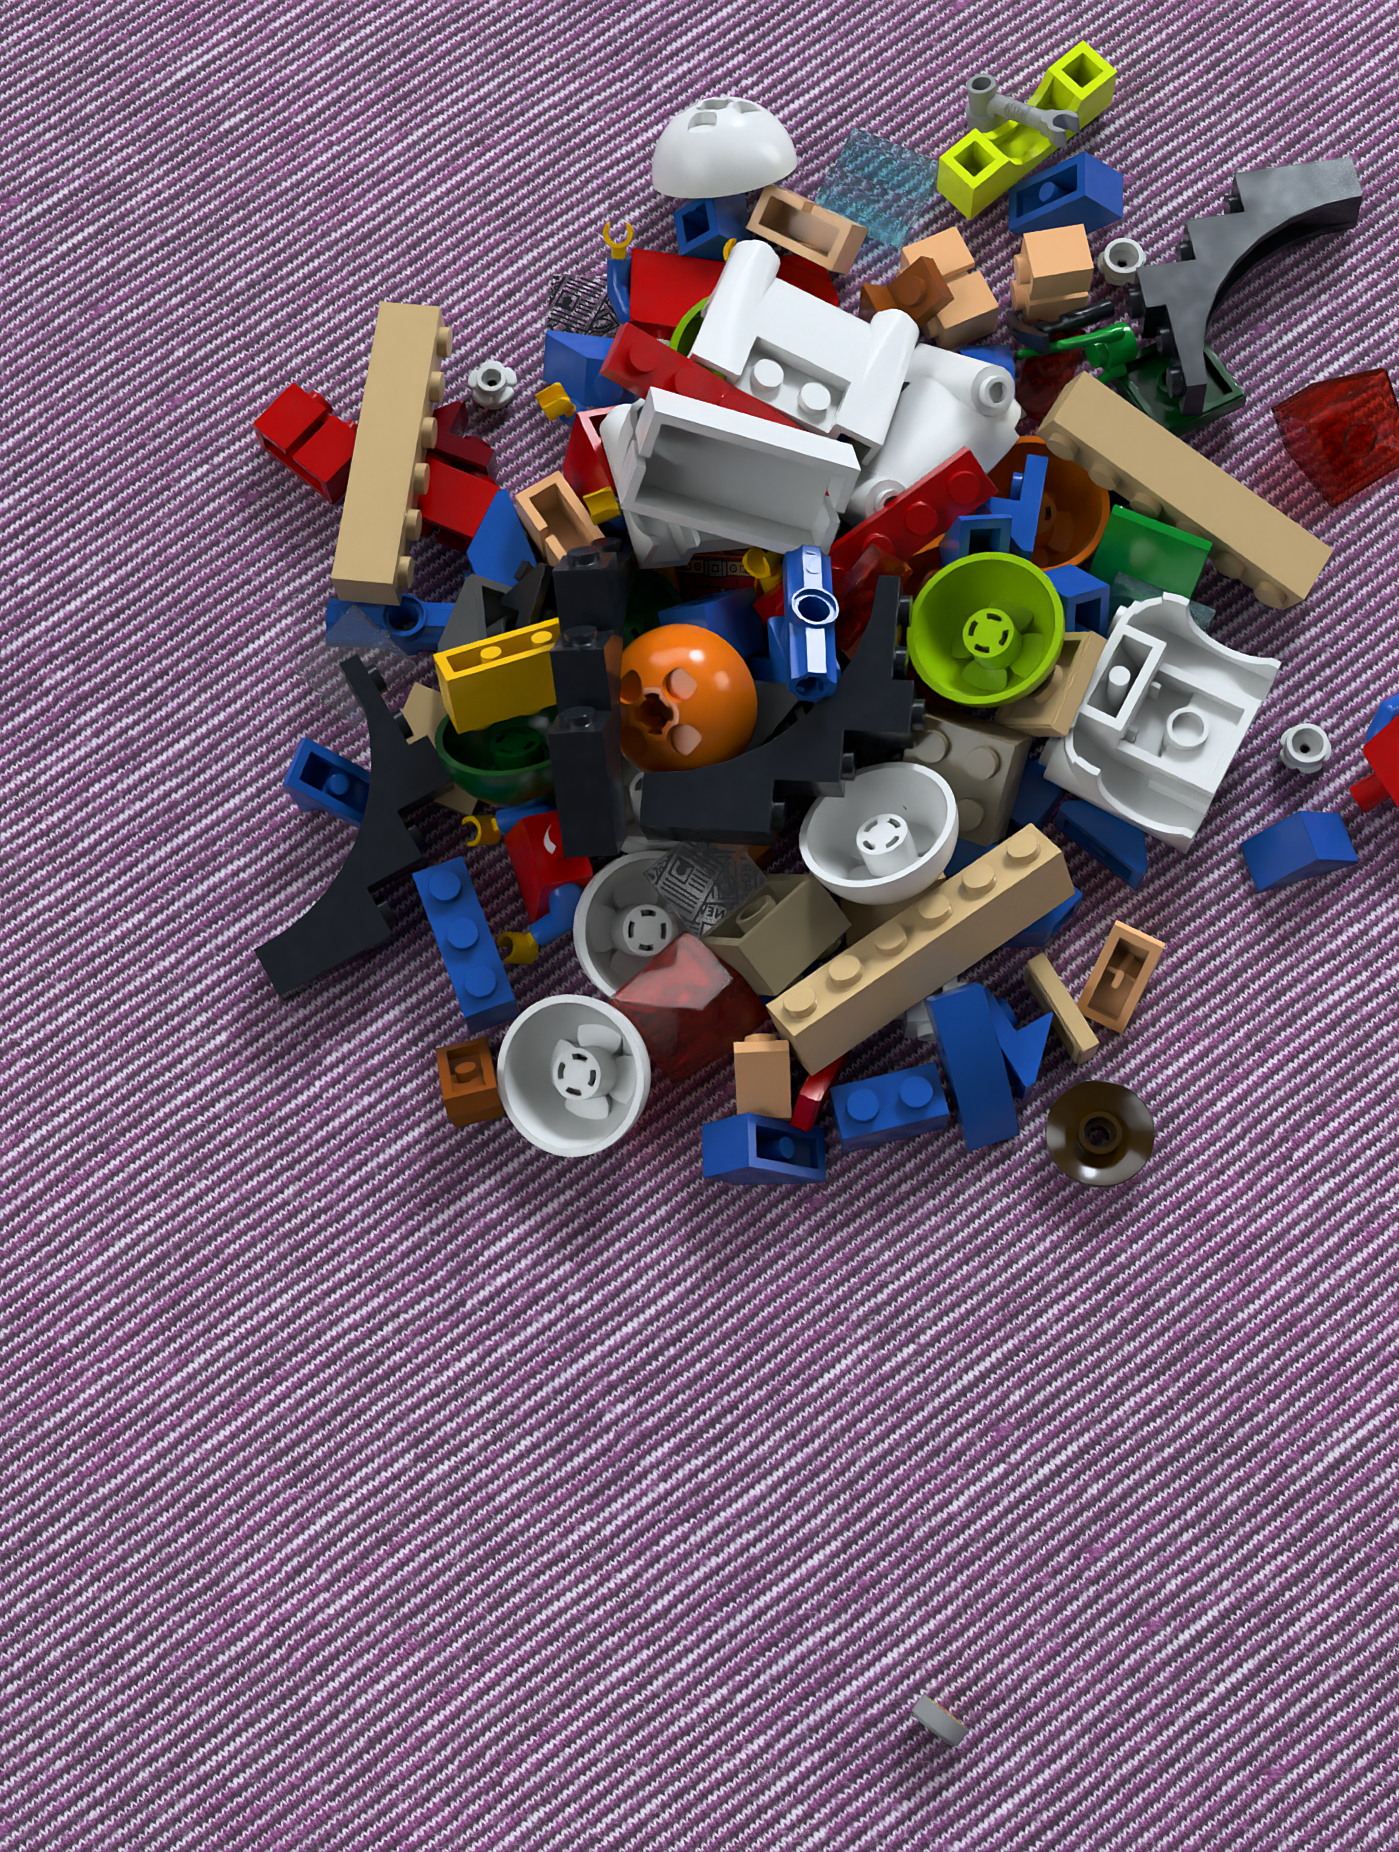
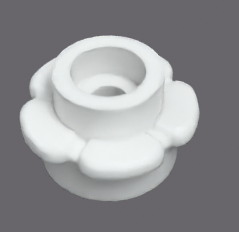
(1124, 251)
(495, 396)
(1314, 739)

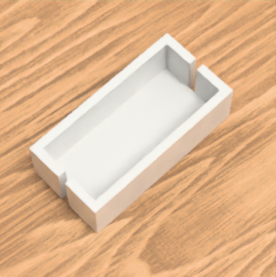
(735, 474)

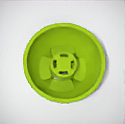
(973, 610)

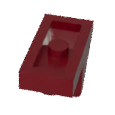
(462, 453)

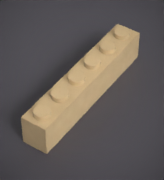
(391, 454)
(1184, 490)
(921, 948)

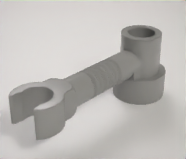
(989, 111)

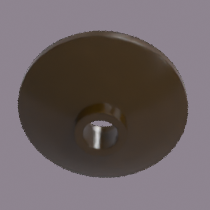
(1106, 1108)

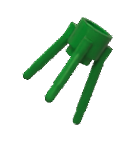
(1104, 348)

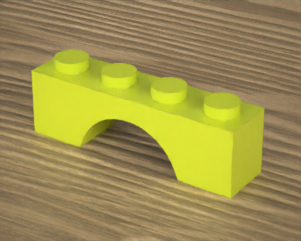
(992, 162)

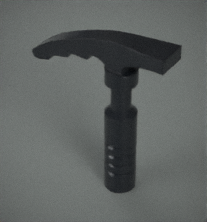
(1038, 335)

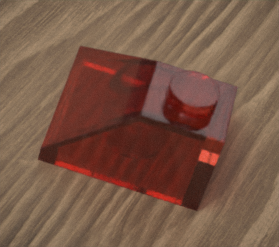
(1342, 432)
(689, 1007)

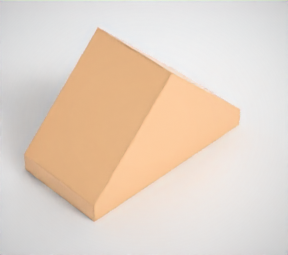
(1120, 976)

